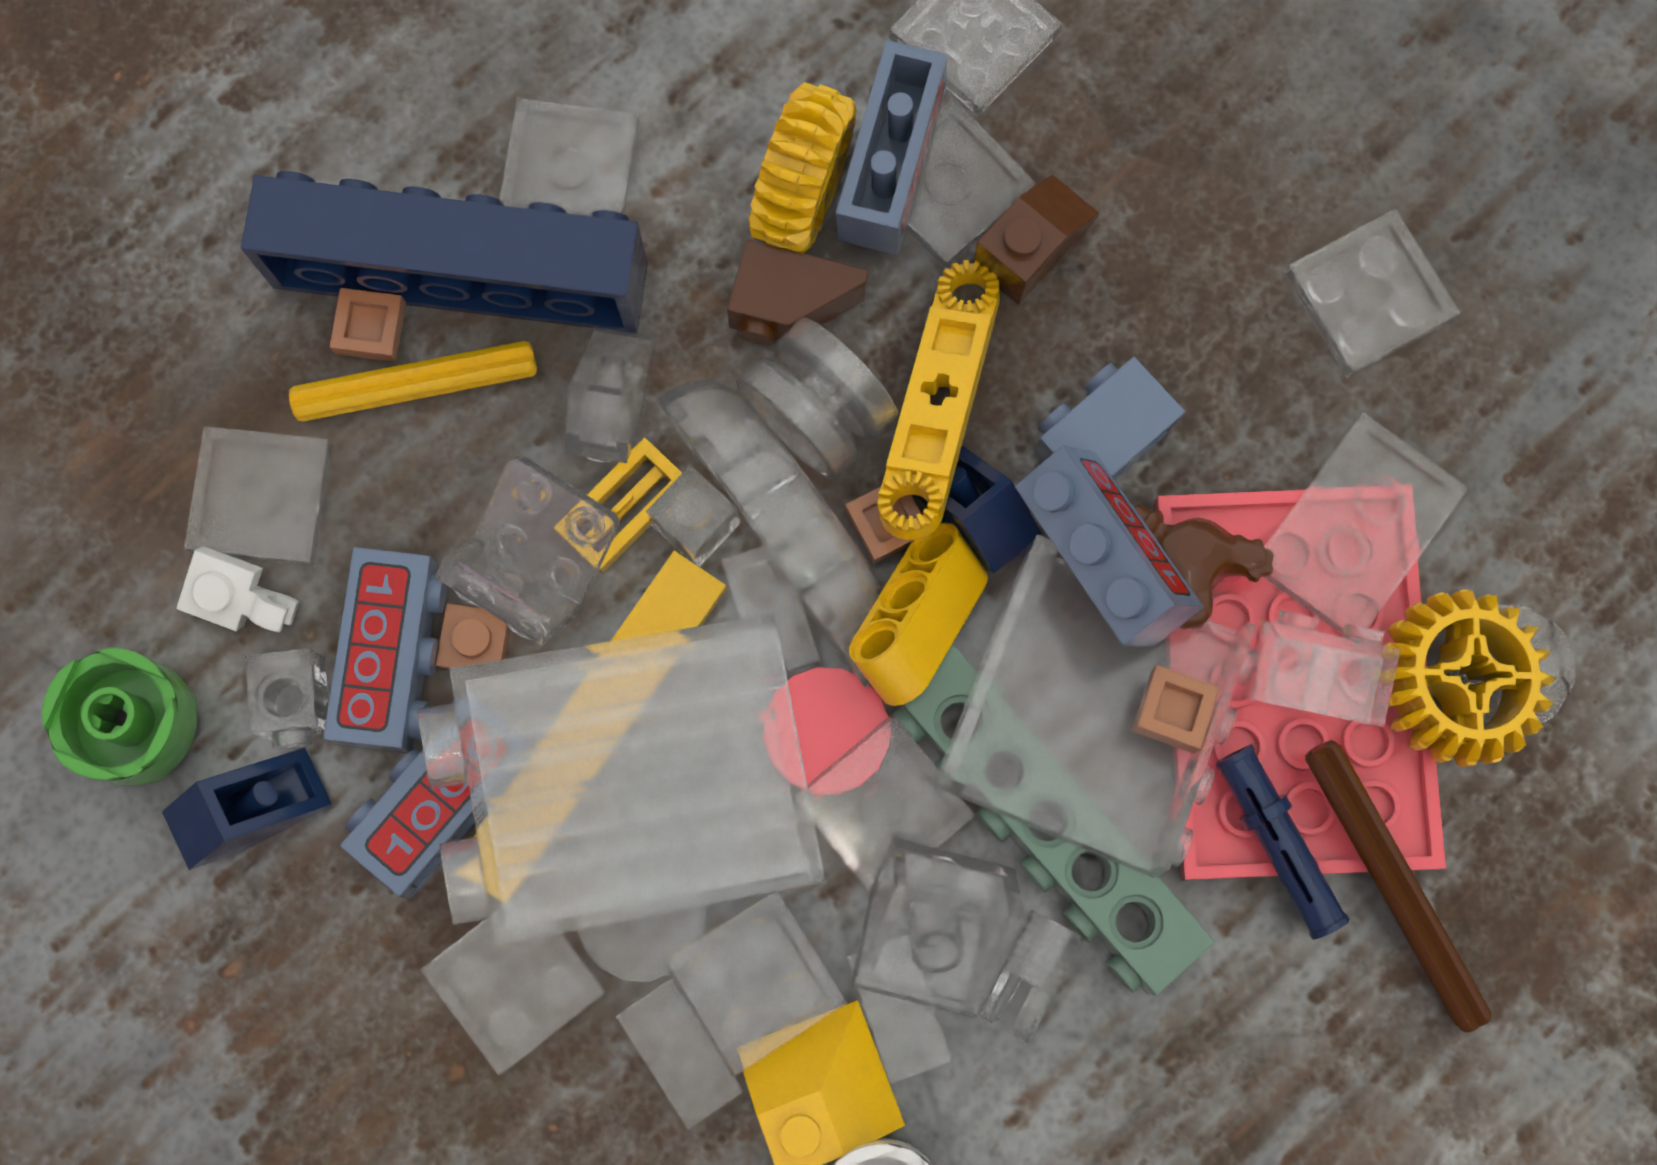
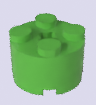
(82, 712)

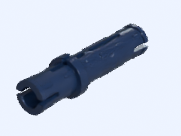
(1282, 842)

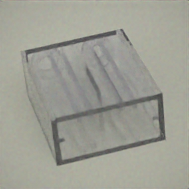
(623, 780)

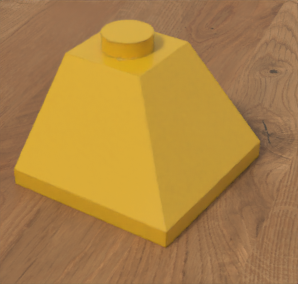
(823, 1092)

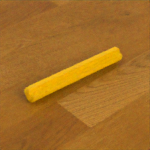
(412, 381)

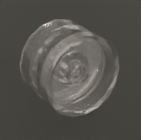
(818, 398)

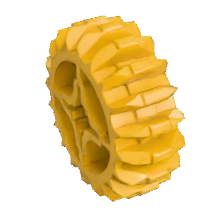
(802, 167)
(1470, 631)

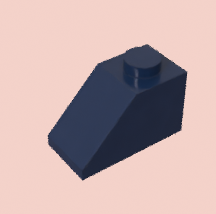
(988, 512)
(244, 807)

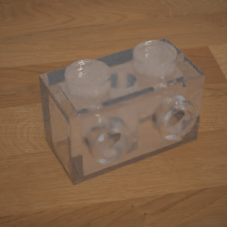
(1323, 671)

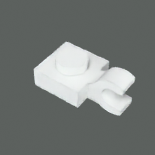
(227, 593)

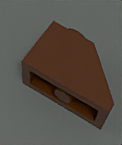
(1033, 236)
(783, 285)

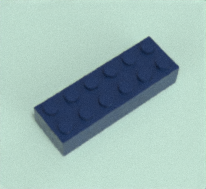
(447, 251)

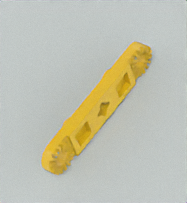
(930, 435)

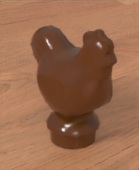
(1206, 556)

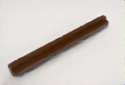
(1398, 886)

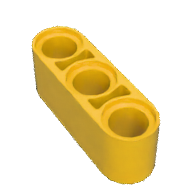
(918, 615)

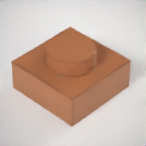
(368, 325)
(865, 518)
(471, 637)
(1175, 709)

